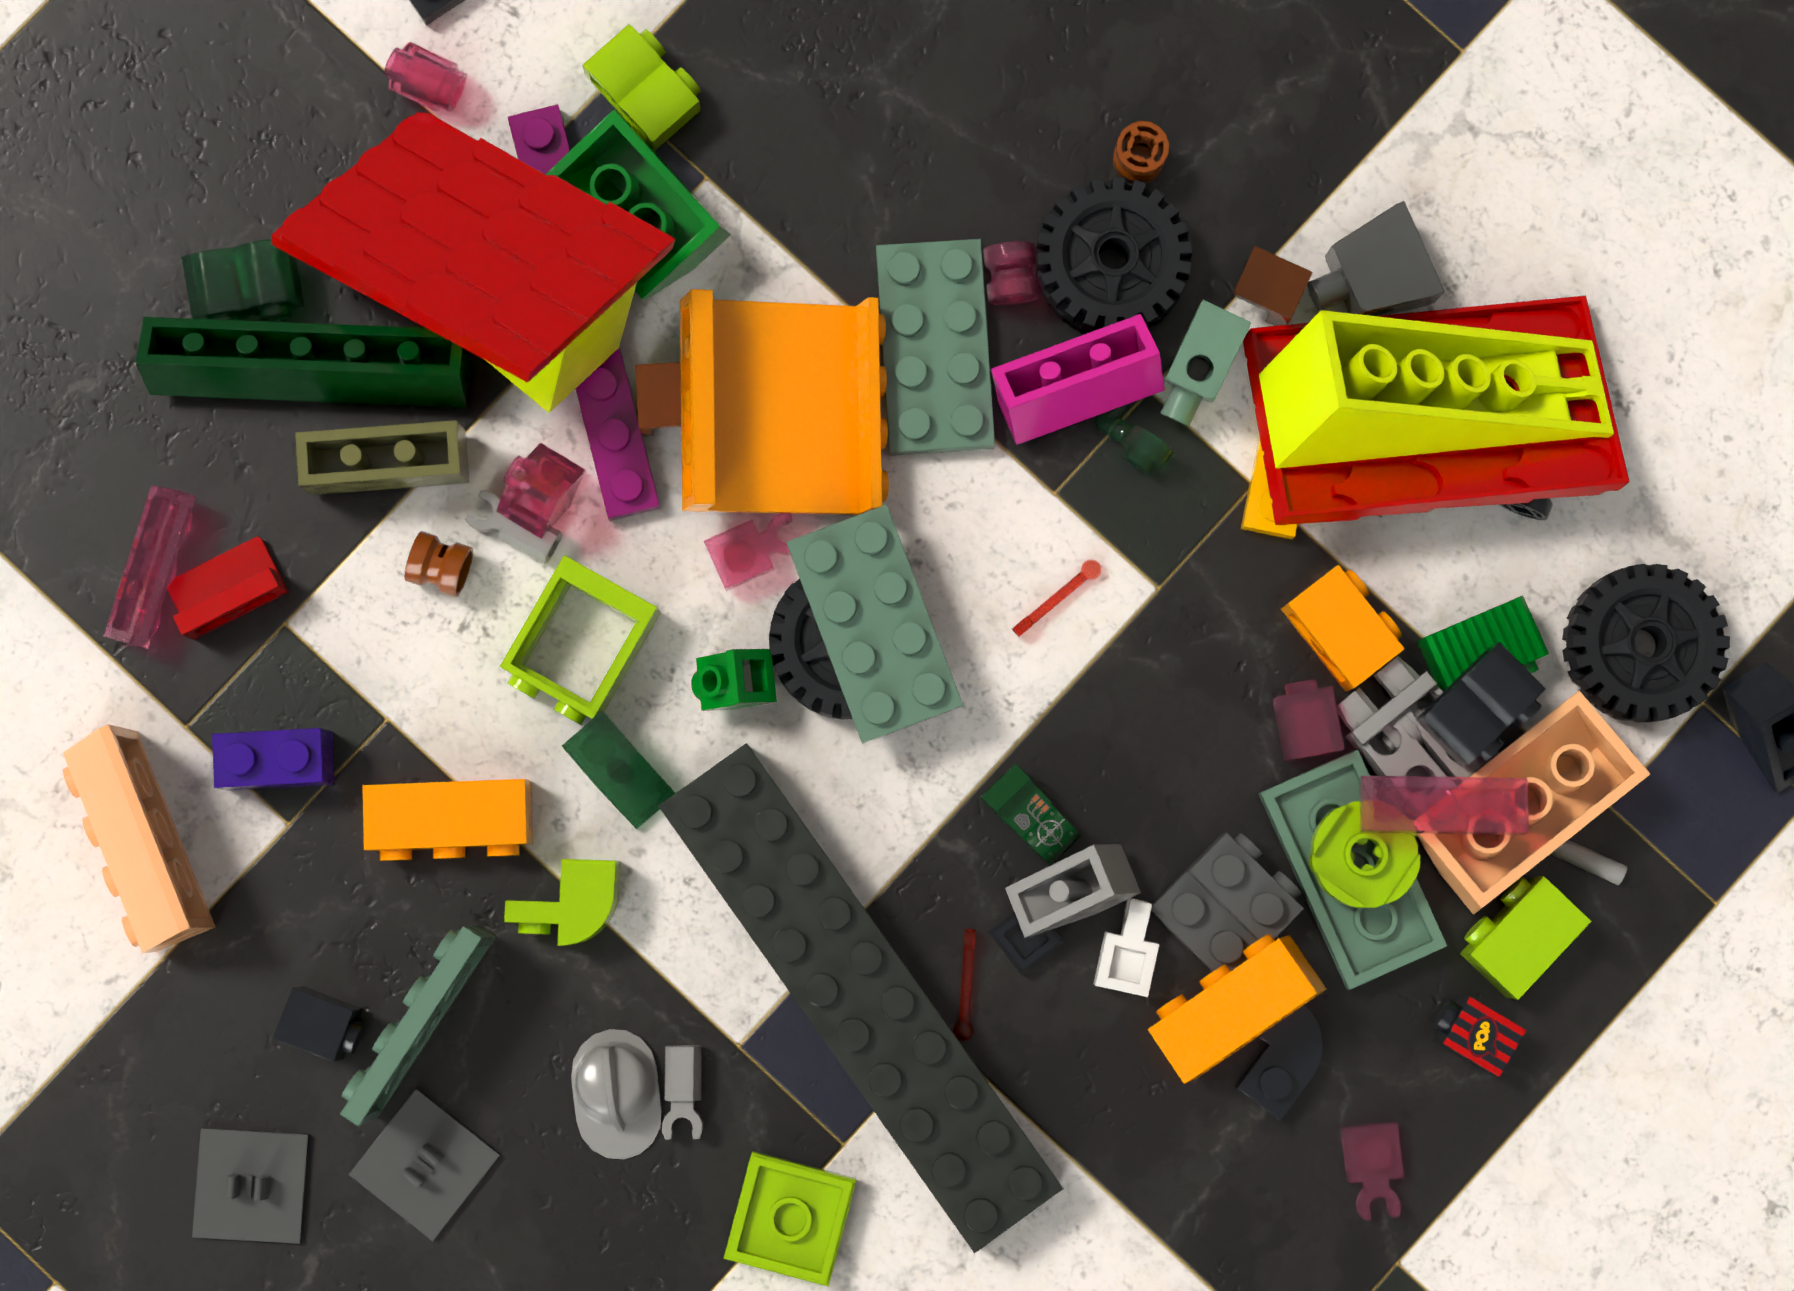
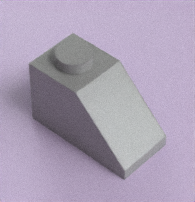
(1073, 889)

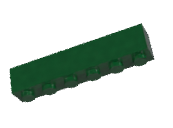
(302, 362)

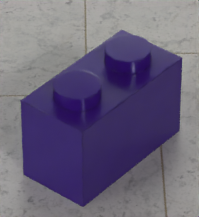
(273, 759)

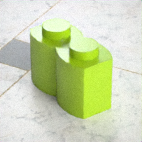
(643, 86)

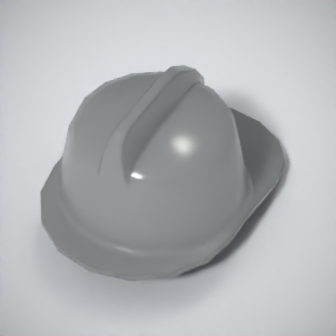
(616, 1094)

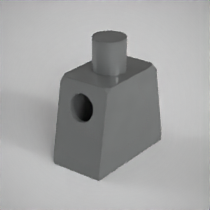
(1379, 268)

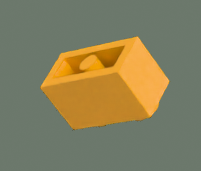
(1344, 627)

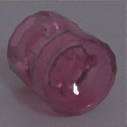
(1011, 273)

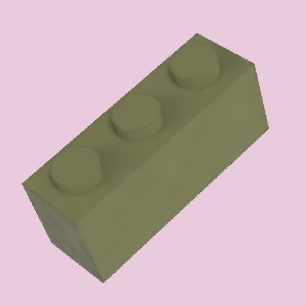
(382, 457)

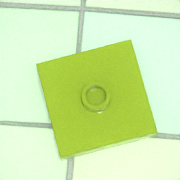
(790, 1218)

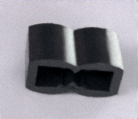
(1482, 705)

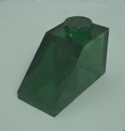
(618, 769)

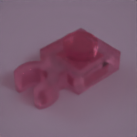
(744, 553)
(1373, 1157)

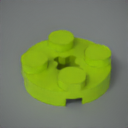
(1368, 886)

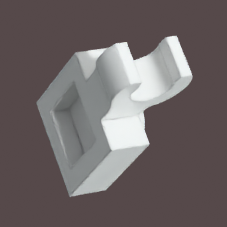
(1127, 959)

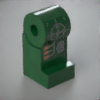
(1030, 815)

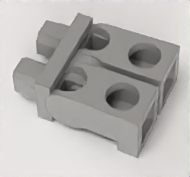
(1391, 736)

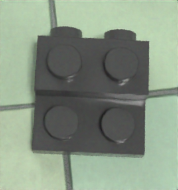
(1227, 903)

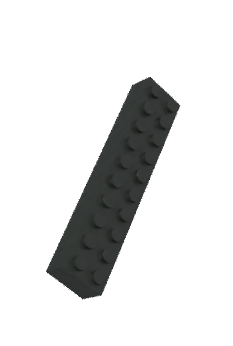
(861, 998)

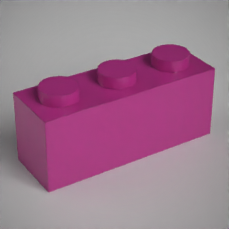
(1078, 379)

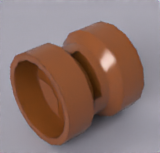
(1137, 160)
(438, 564)

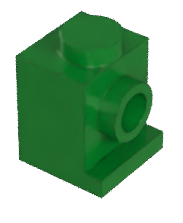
(721, 682)

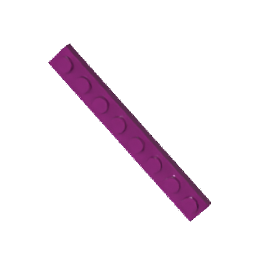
(606, 393)

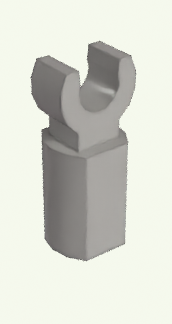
(514, 534)
(683, 1087)

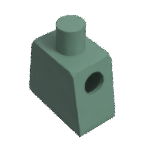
(1215, 338)

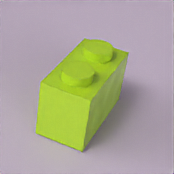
(1523, 935)

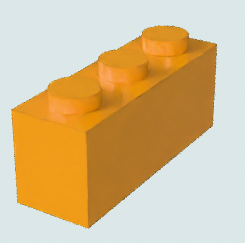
(447, 818)
(1235, 1006)

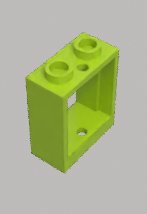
(604, 591)

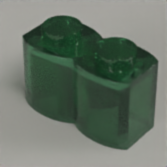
(243, 283)

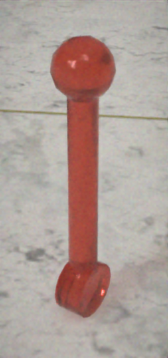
(1089, 570)
(963, 1028)

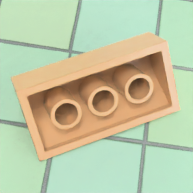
(1573, 776)
(136, 838)

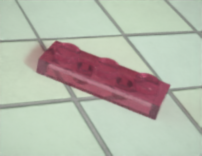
(150, 566)
(1444, 805)

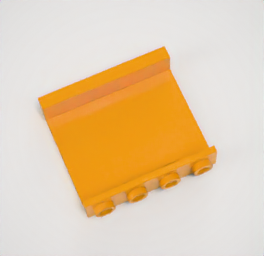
(781, 406)

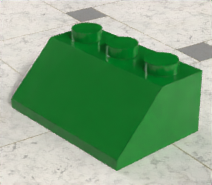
(624, 169)

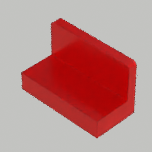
(225, 588)

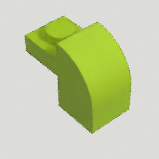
(585, 906)

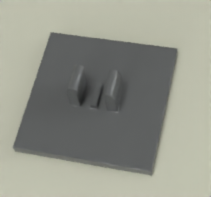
(424, 1164)
(250, 1185)

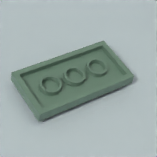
(935, 347)
(874, 624)
(1360, 940)
(403, 1042)

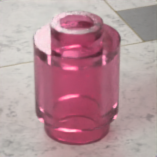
(425, 77)

